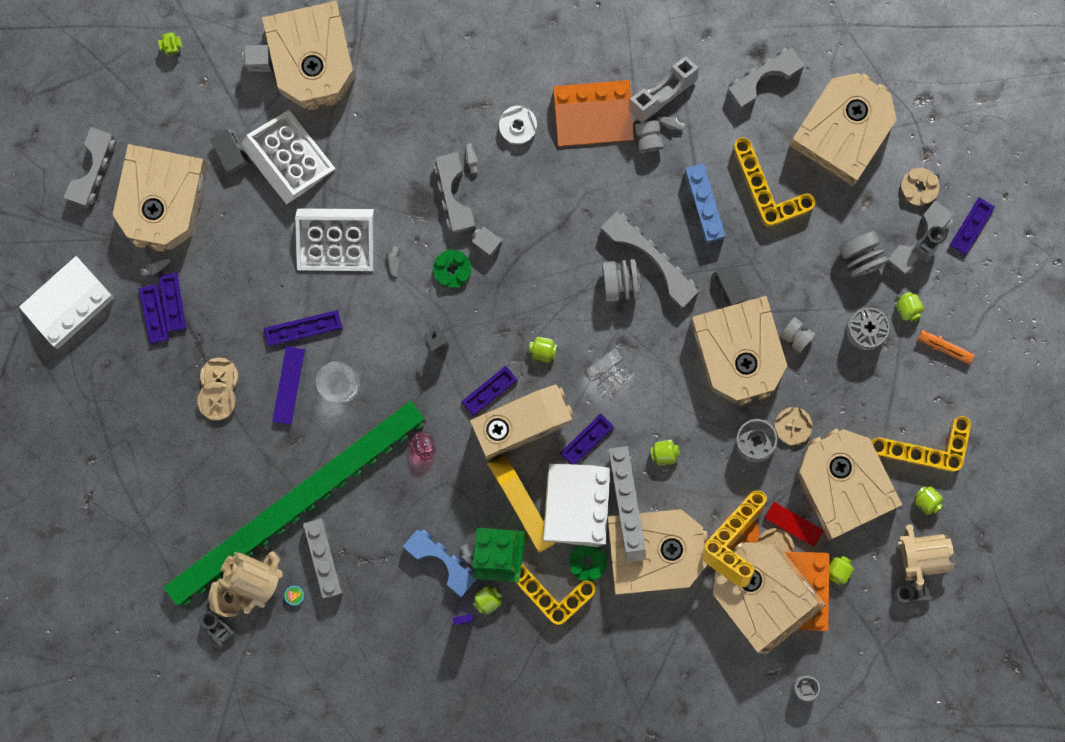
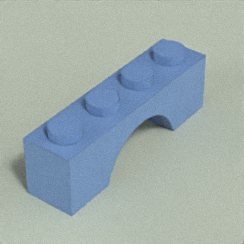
(705, 203)
(421, 546)

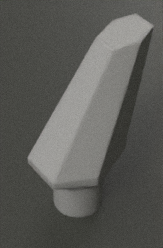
(670, 123)
(471, 158)
(393, 261)
(155, 267)
(467, 557)

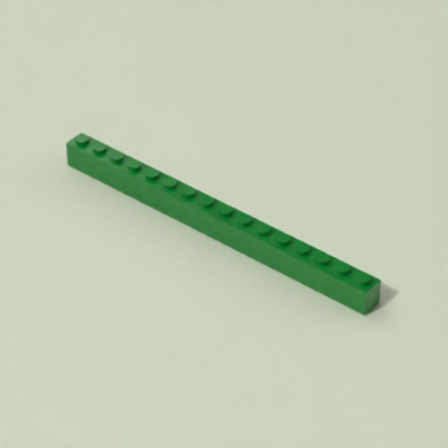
(296, 502)

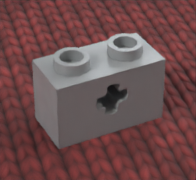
(257, 58)

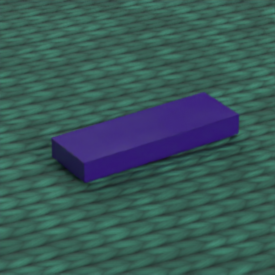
(971, 226)
(172, 302)
(153, 314)
(489, 391)
(586, 440)
(465, 619)

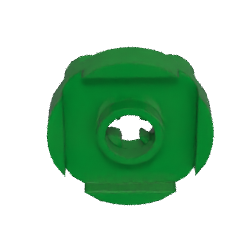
(443, 262)
(578, 568)

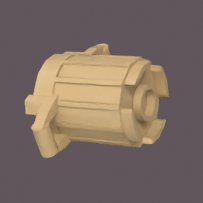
(925, 555)
(251, 578)

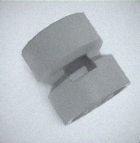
(648, 133)
(797, 335)
(806, 688)

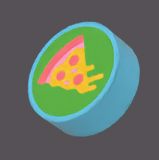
(294, 595)

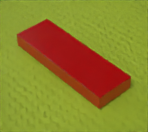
(793, 524)

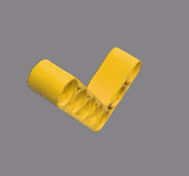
(763, 189)
(924, 460)
(520, 501)
(730, 535)
(554, 605)

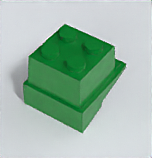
(499, 554)

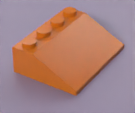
(593, 113)
(816, 571)

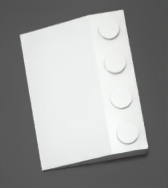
(287, 156)
(335, 239)
(66, 302)
(576, 504)

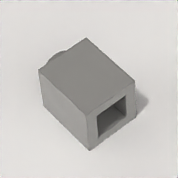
(486, 241)

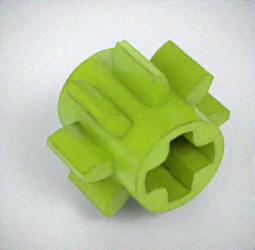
(169, 43)

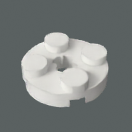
(523, 116)

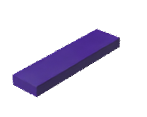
(303, 328)
(288, 385)

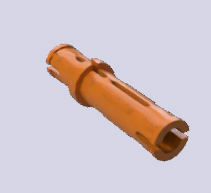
(945, 346)

